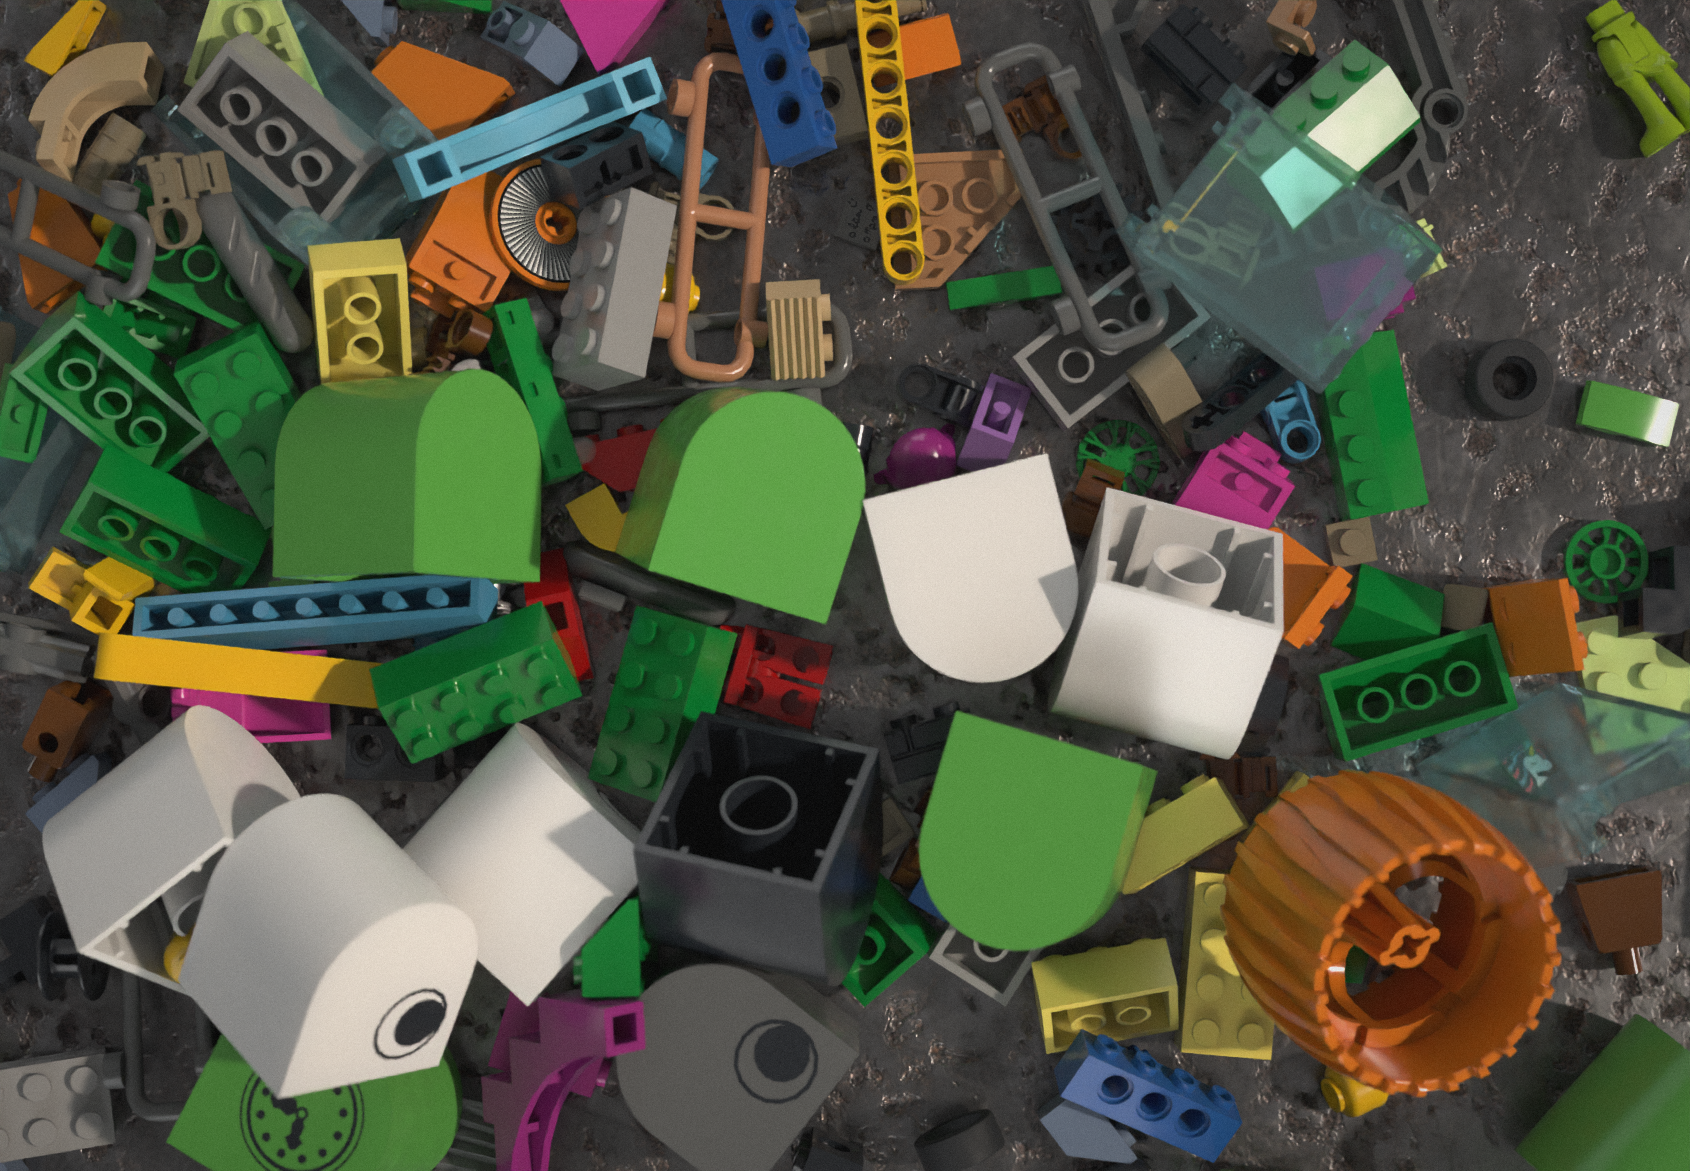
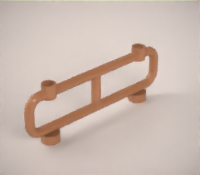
(690, 101)

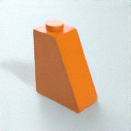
(441, 90)
(64, 229)

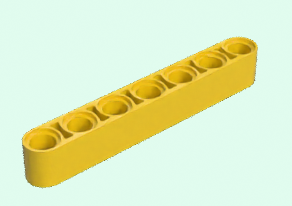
(895, 150)
(234, 670)

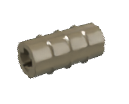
(109, 154)

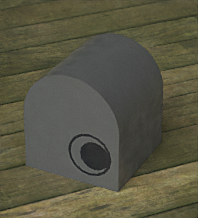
(733, 1060)

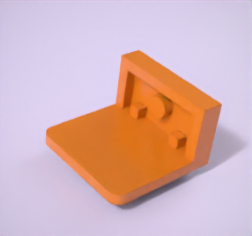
(1308, 592)

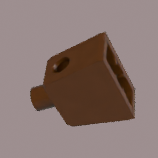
(65, 726)
(1619, 913)

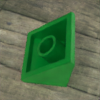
(1386, 614)

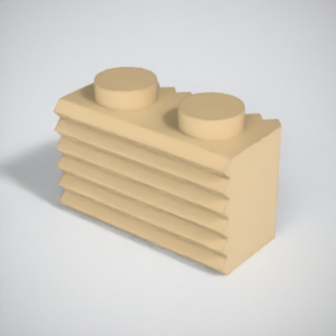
(796, 329)

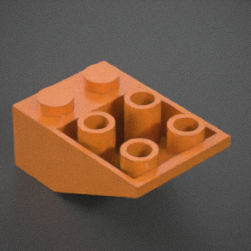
(1537, 626)

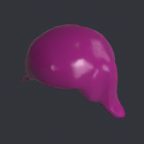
(920, 458)

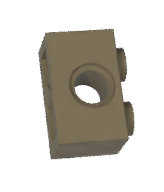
(838, 75)

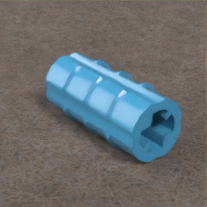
(667, 146)

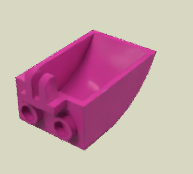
(1238, 482)
(263, 717)

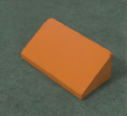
(926, 47)

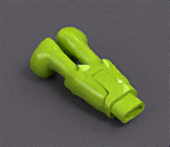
(1635, 61)

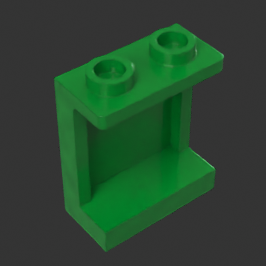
(20, 419)

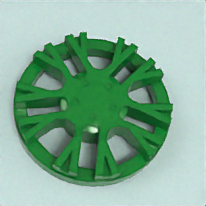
(1121, 455)
(1604, 560)

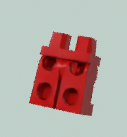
(758, 669)

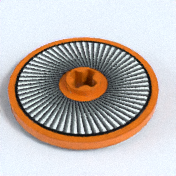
(521, 232)

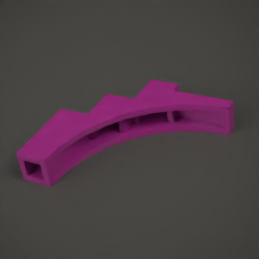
(547, 1064)

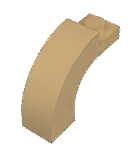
(85, 91)

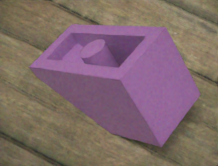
(994, 424)

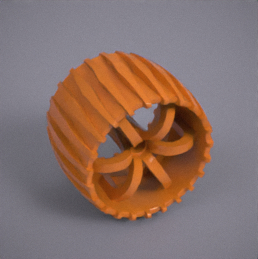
(1325, 879)

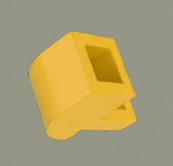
(598, 517)
(62, 582)

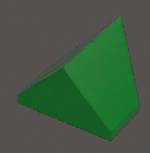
(154, 322)

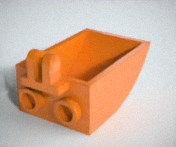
(454, 252)

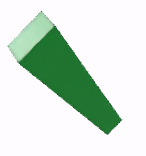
(1003, 288)

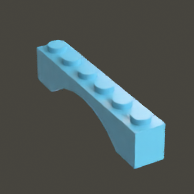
(529, 129)

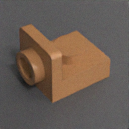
(1286, 25)

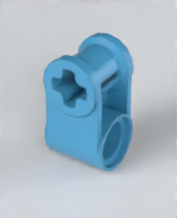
(1292, 415)

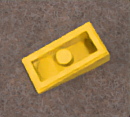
(67, 37)
(119, 580)

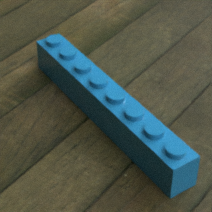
(321, 612)

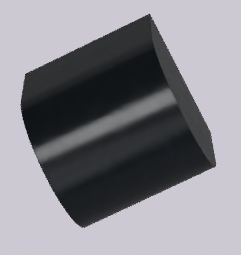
(764, 849)

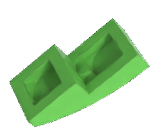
(1627, 413)

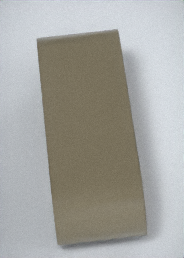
(1165, 394)

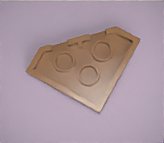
(959, 205)

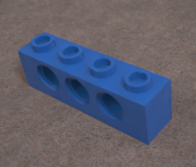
(773, 97)
(1147, 1095)

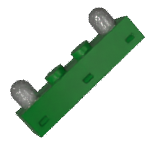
(528, 370)

